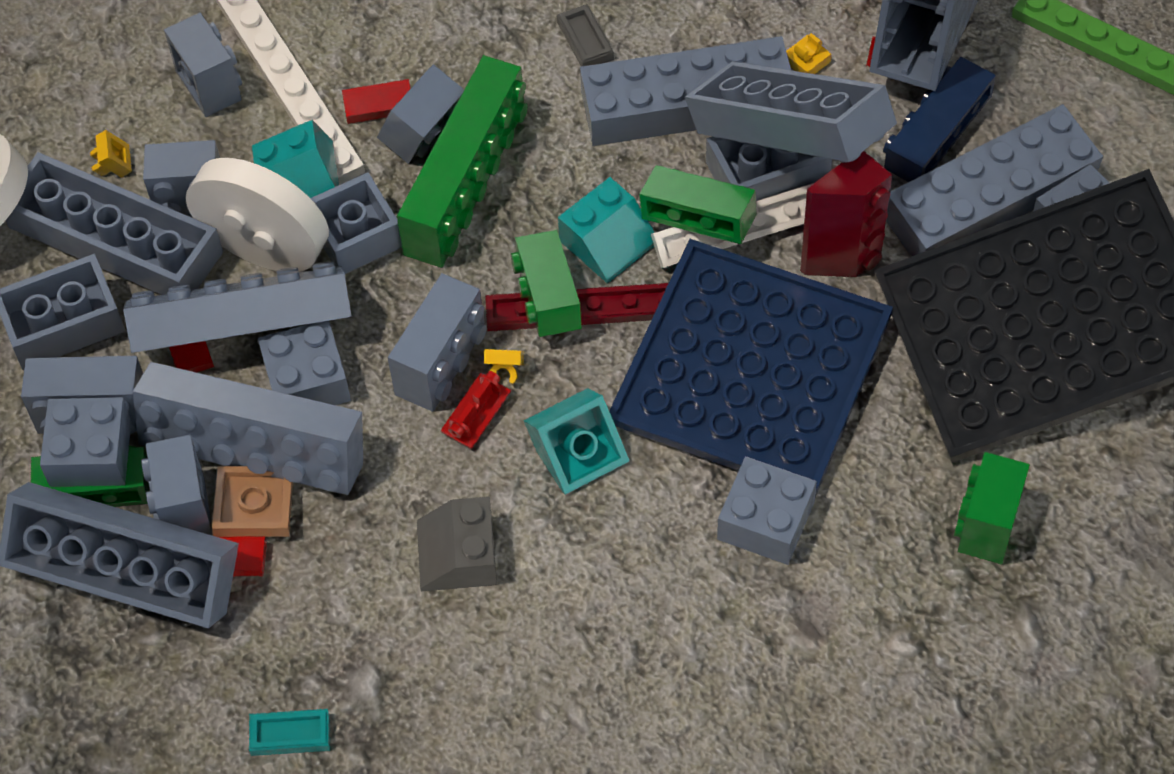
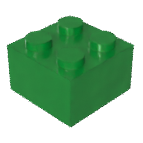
(990, 507)

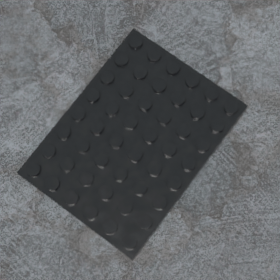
(1040, 315)

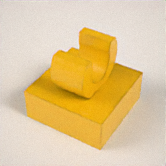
(808, 55)
(112, 155)
(504, 359)

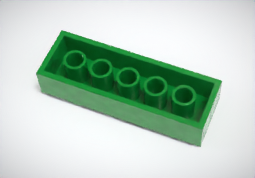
(462, 162)

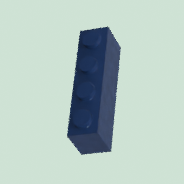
(939, 120)

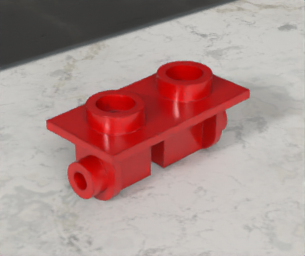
(476, 409)

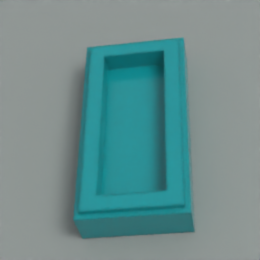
(289, 732)

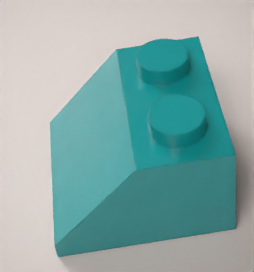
(301, 156)
(606, 230)
(577, 440)

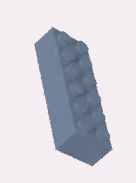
(648, 93)
(792, 110)
(990, 182)
(122, 228)
(236, 308)
(251, 427)
(117, 554)

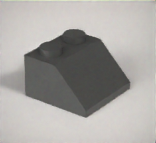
(457, 545)

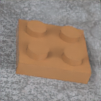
(251, 503)

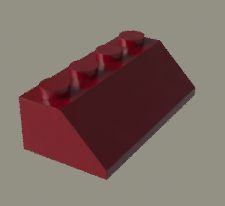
(846, 219)

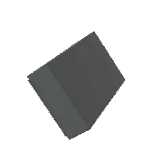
(585, 36)

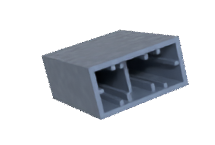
(918, 39)

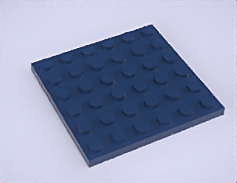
(750, 364)

